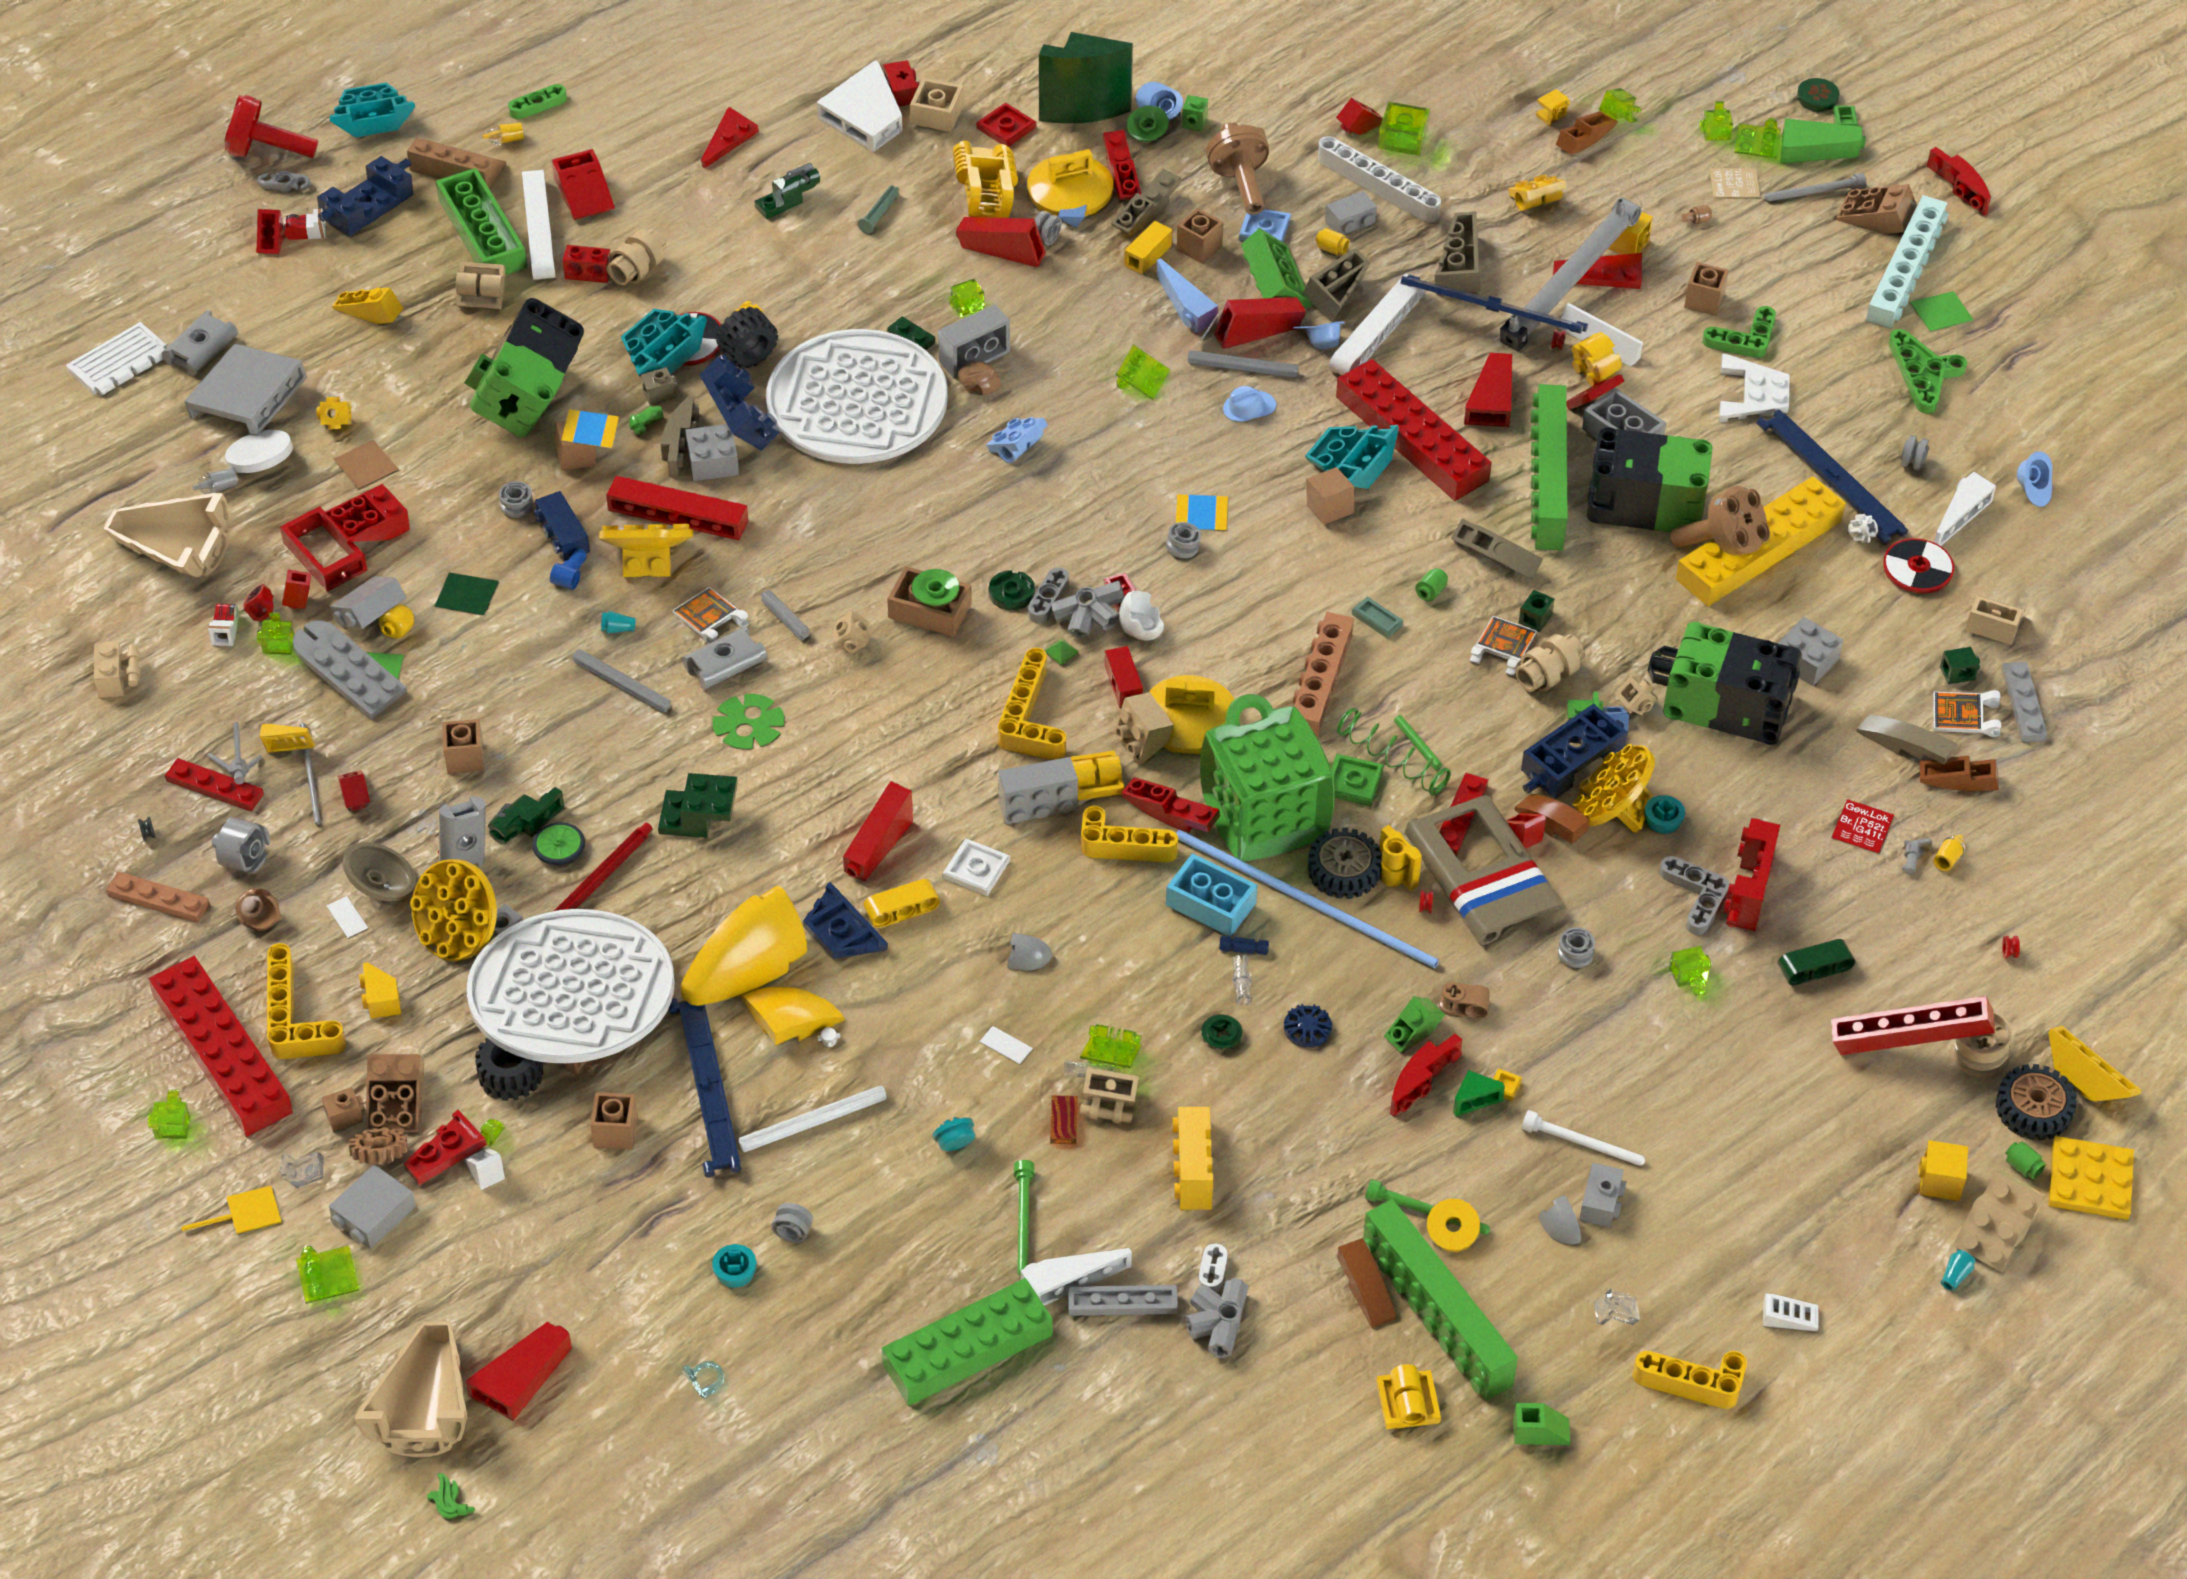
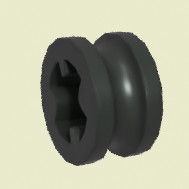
(146, 828)

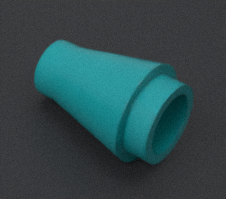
(615, 622)
(1957, 1269)

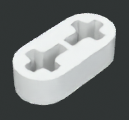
(1217, 1269)

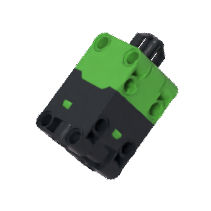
(1728, 681)

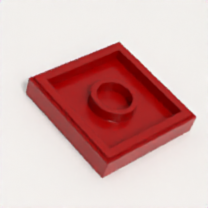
(1006, 124)
(1594, 391)

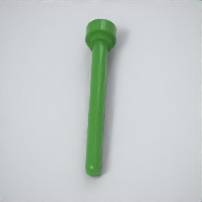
(1023, 1172)
(1377, 1191)

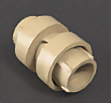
(636, 256)
(1546, 664)

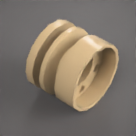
(1985, 1054)

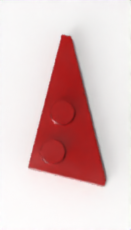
(730, 133)

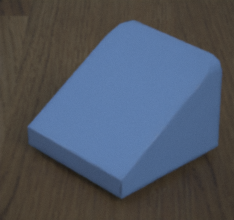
(1073, 216)
(1618, 713)

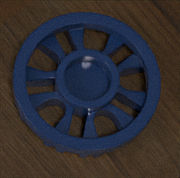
(1308, 1025)

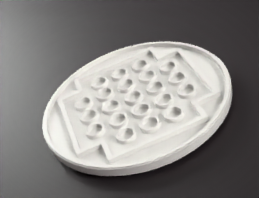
(857, 396)
(570, 986)

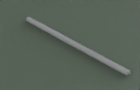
(311, 782)

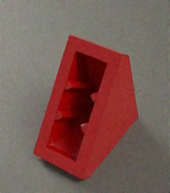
(269, 231)
(1528, 828)

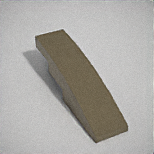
(1908, 737)

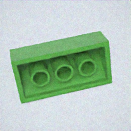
(1273, 267)

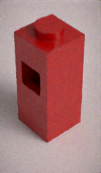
(1122, 674)

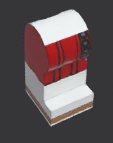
(304, 226)
(224, 621)

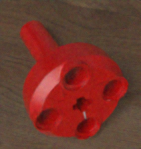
(246, 127)

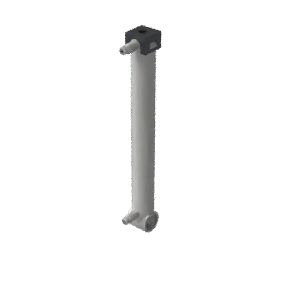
(1517, 329)

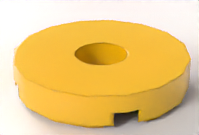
(1457, 1210)

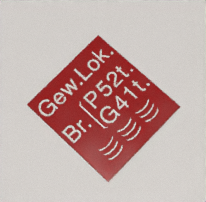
(1862, 826)

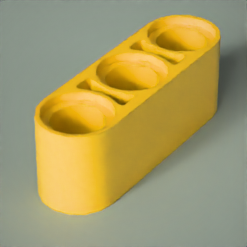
(901, 903)

